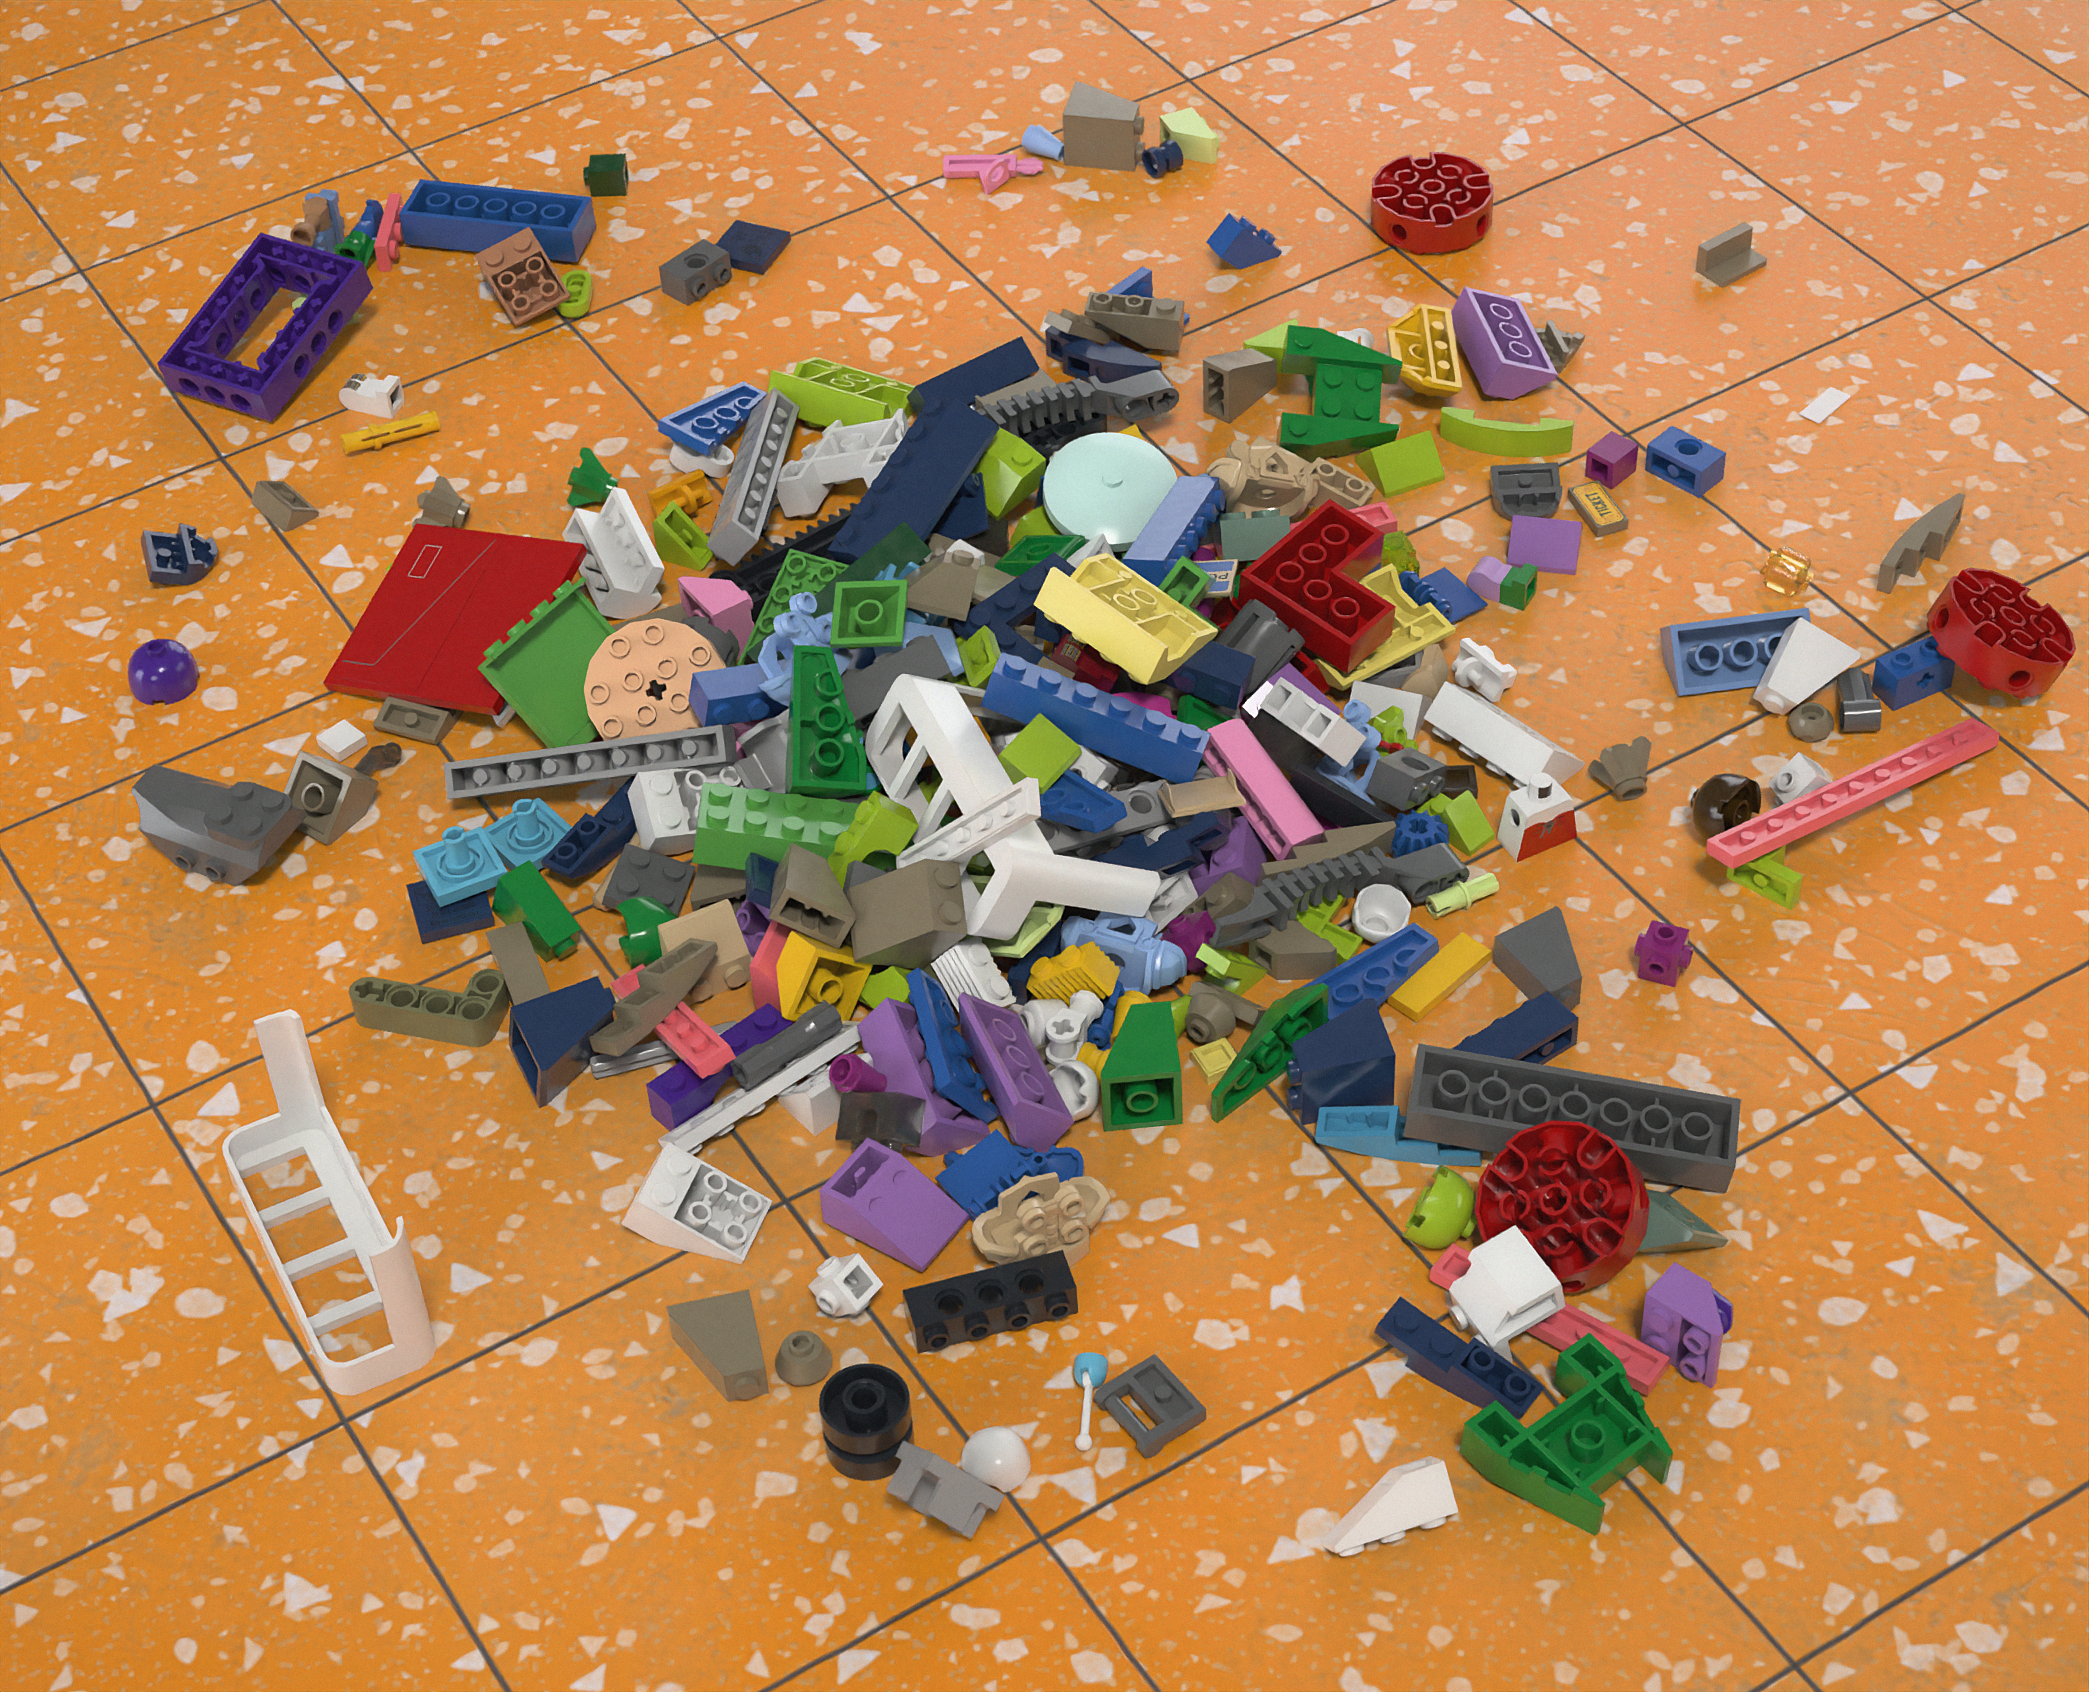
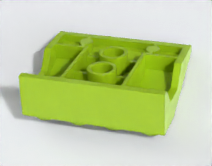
(839, 392)

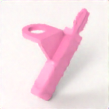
(991, 169)

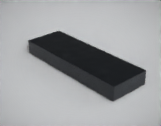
(1334, 800)

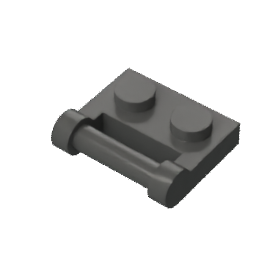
(1160, 1396)

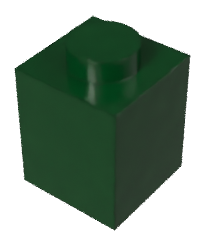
(607, 175)

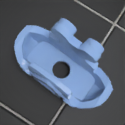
(796, 629)
(1357, 716)
(1132, 945)

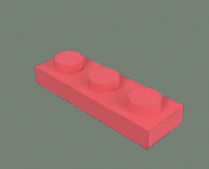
(389, 233)

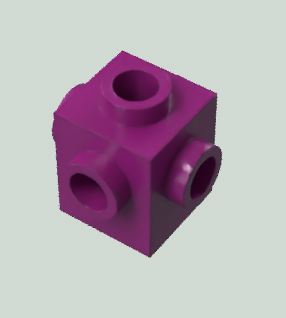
(1189, 934)
(1663, 953)

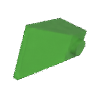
(869, 613)

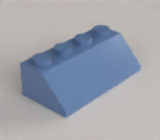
(1723, 651)

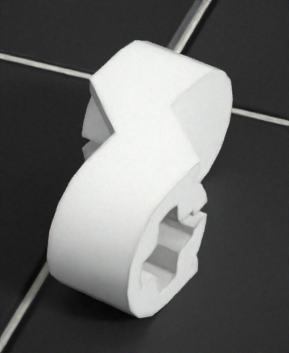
(689, 460)

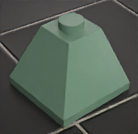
(1676, 1228)

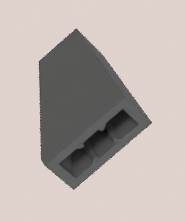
(1540, 958)

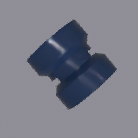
(1165, 157)

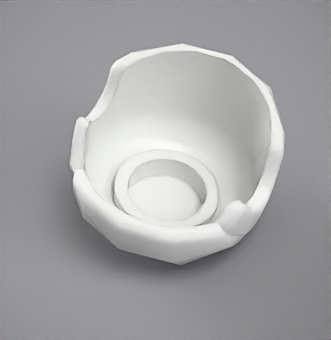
(1380, 912)
(1077, 1087)
(996, 1458)

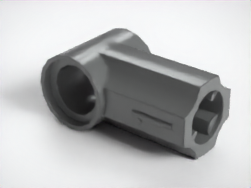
(1857, 705)

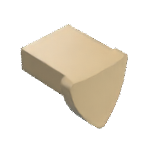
(1431, 674)

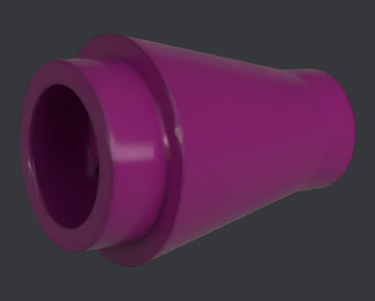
(853, 1074)

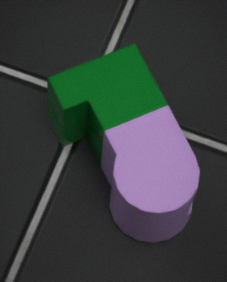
(1504, 582)

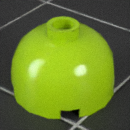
(1442, 1211)

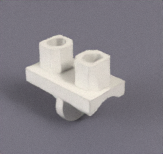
(1482, 671)

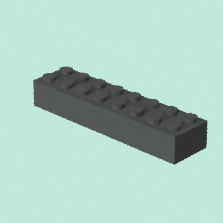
(1489, 1099)

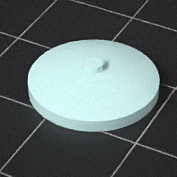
(1106, 487)

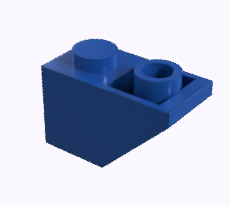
(1241, 243)

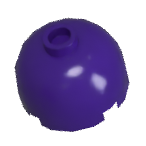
(162, 672)

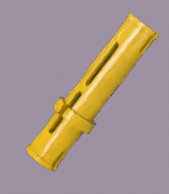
(352, 441)

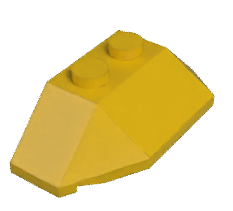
(1427, 349)

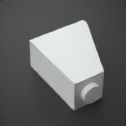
(1801, 666)

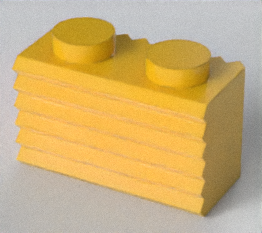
(1073, 971)

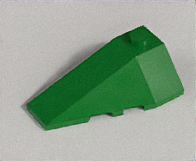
(822, 738)
(1269, 1047)

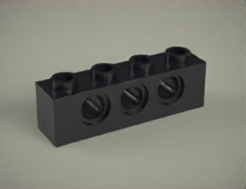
(990, 1301)

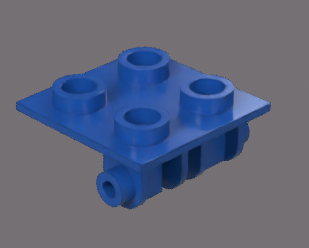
(1444, 592)
(985, 1173)

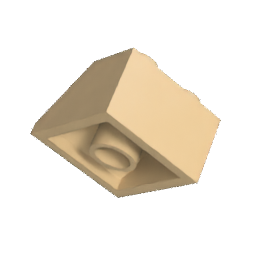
(732, 960)

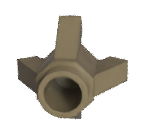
(442, 506)
(1624, 768)

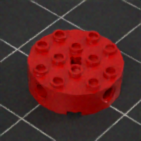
(1431, 202)
(2000, 633)
(1569, 1198)

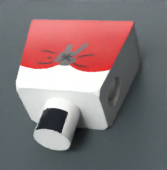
(1536, 818)

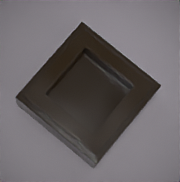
(1458, 780)

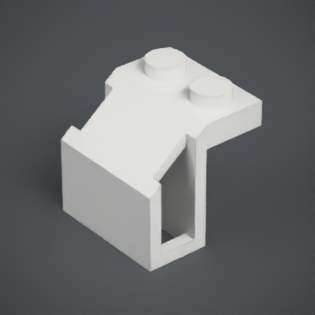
(1504, 1291)

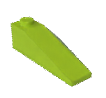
(1009, 472)

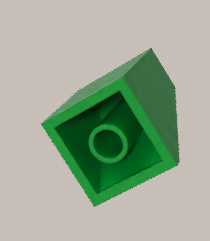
(1143, 1071)

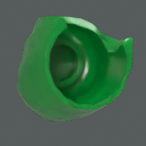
(642, 918)

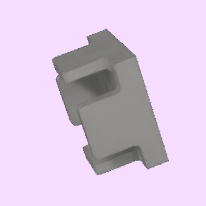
(766, 755)
(941, 1490)

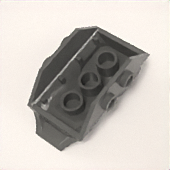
(213, 825)

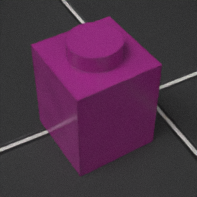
(1611, 460)

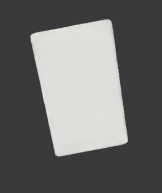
(1824, 405)

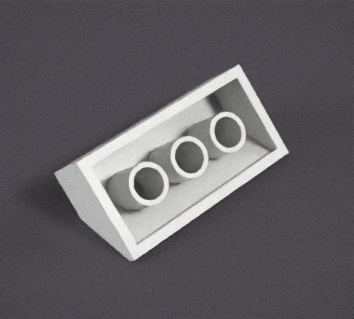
(1498, 737)

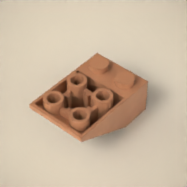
(522, 276)

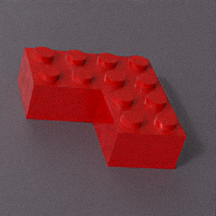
(1315, 585)

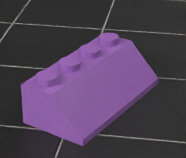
(1500, 344)
(899, 1054)
(1014, 1074)

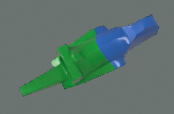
(362, 238)

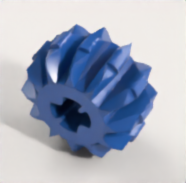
(1417, 832)

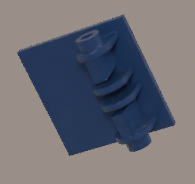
(966, 512)

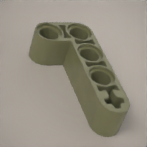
(433, 1013)

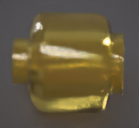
(1787, 571)

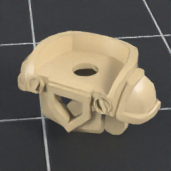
(1253, 486)
(1044, 1223)

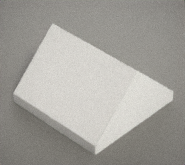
(1381, 698)
(816, 1100)

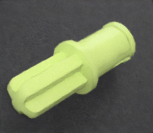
(1461, 895)

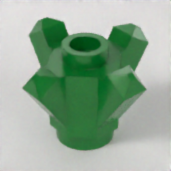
(590, 481)

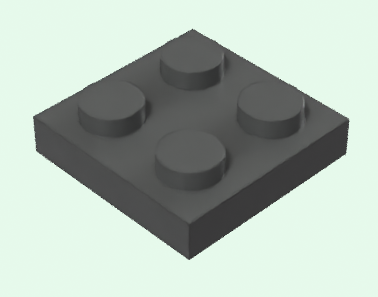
(650, 875)

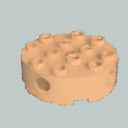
(624, 673)

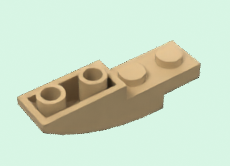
(1335, 482)

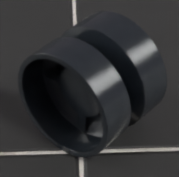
(865, 1420)

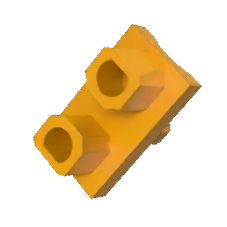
(686, 491)

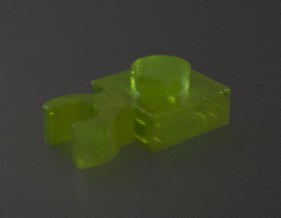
(1399, 552)

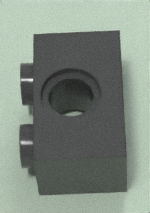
(695, 272)
(1406, 778)

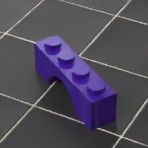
(683, 1093)

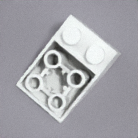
(668, 804)
(696, 1207)

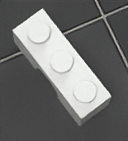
(1313, 721)

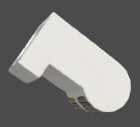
(373, 395)

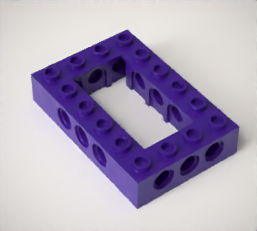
(334, 293)

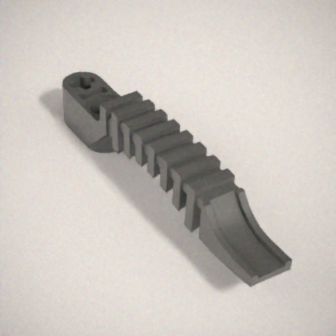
(1126, 398)
(1414, 874)

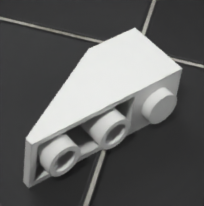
(1399, 1501)

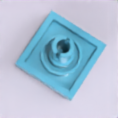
(527, 833)
(459, 865)

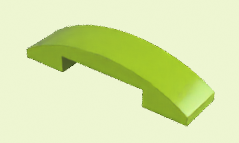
(1506, 438)

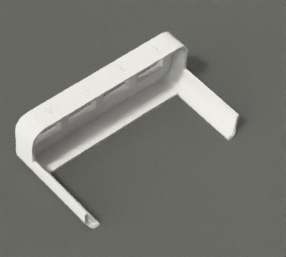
(972, 775)
(388, 1263)

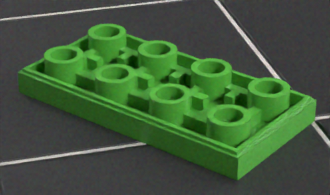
(797, 575)

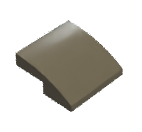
(416, 720)

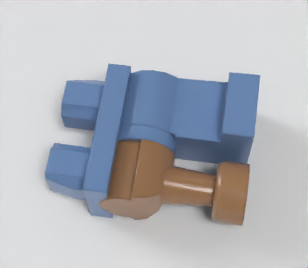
(322, 222)

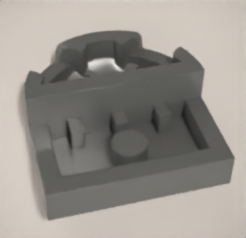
(1526, 489)

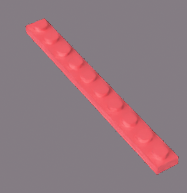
(1851, 793)

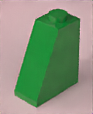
(528, 898)

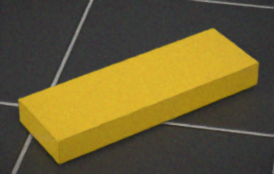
(1440, 976)

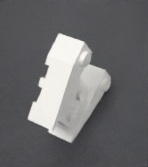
(838, 458)

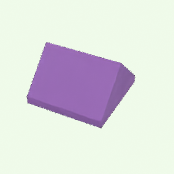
(1545, 543)

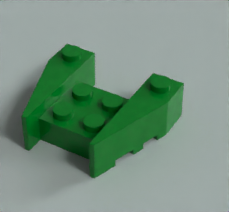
(1343, 398)
(1577, 1445)

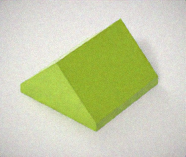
(1402, 464)
(1039, 753)

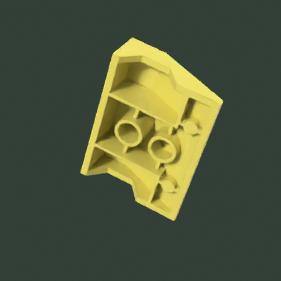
(1124, 617)
(1412, 631)

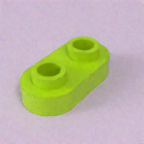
(580, 288)

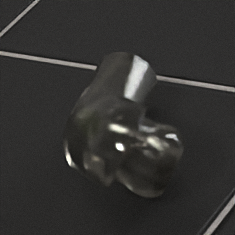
(379, 758)

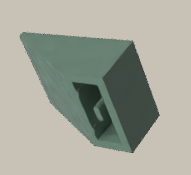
(1248, 538)

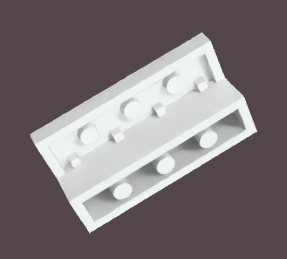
(620, 557)

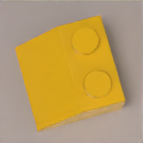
(818, 972)

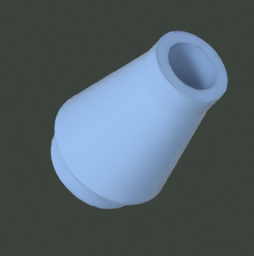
(1042, 142)

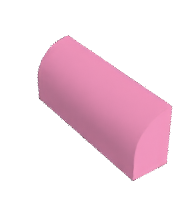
(1271, 801)

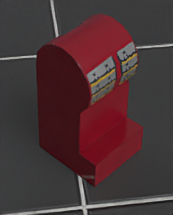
(1085, 663)

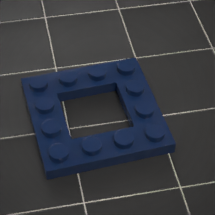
(1012, 606)

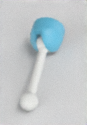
(1089, 1372)

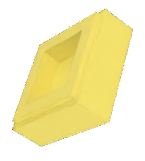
(1213, 1059)

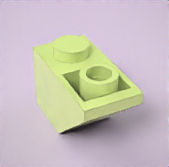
(1191, 135)

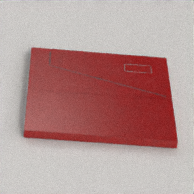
(443, 608)

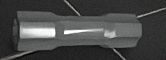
(765, 1058)

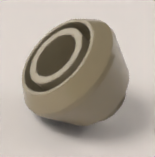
(1209, 1017)
(803, 1358)

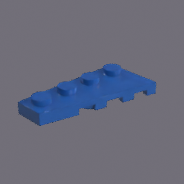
(713, 419)
(1081, 804)
(1378, 969)
(946, 1047)

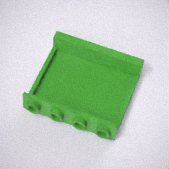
(547, 664)

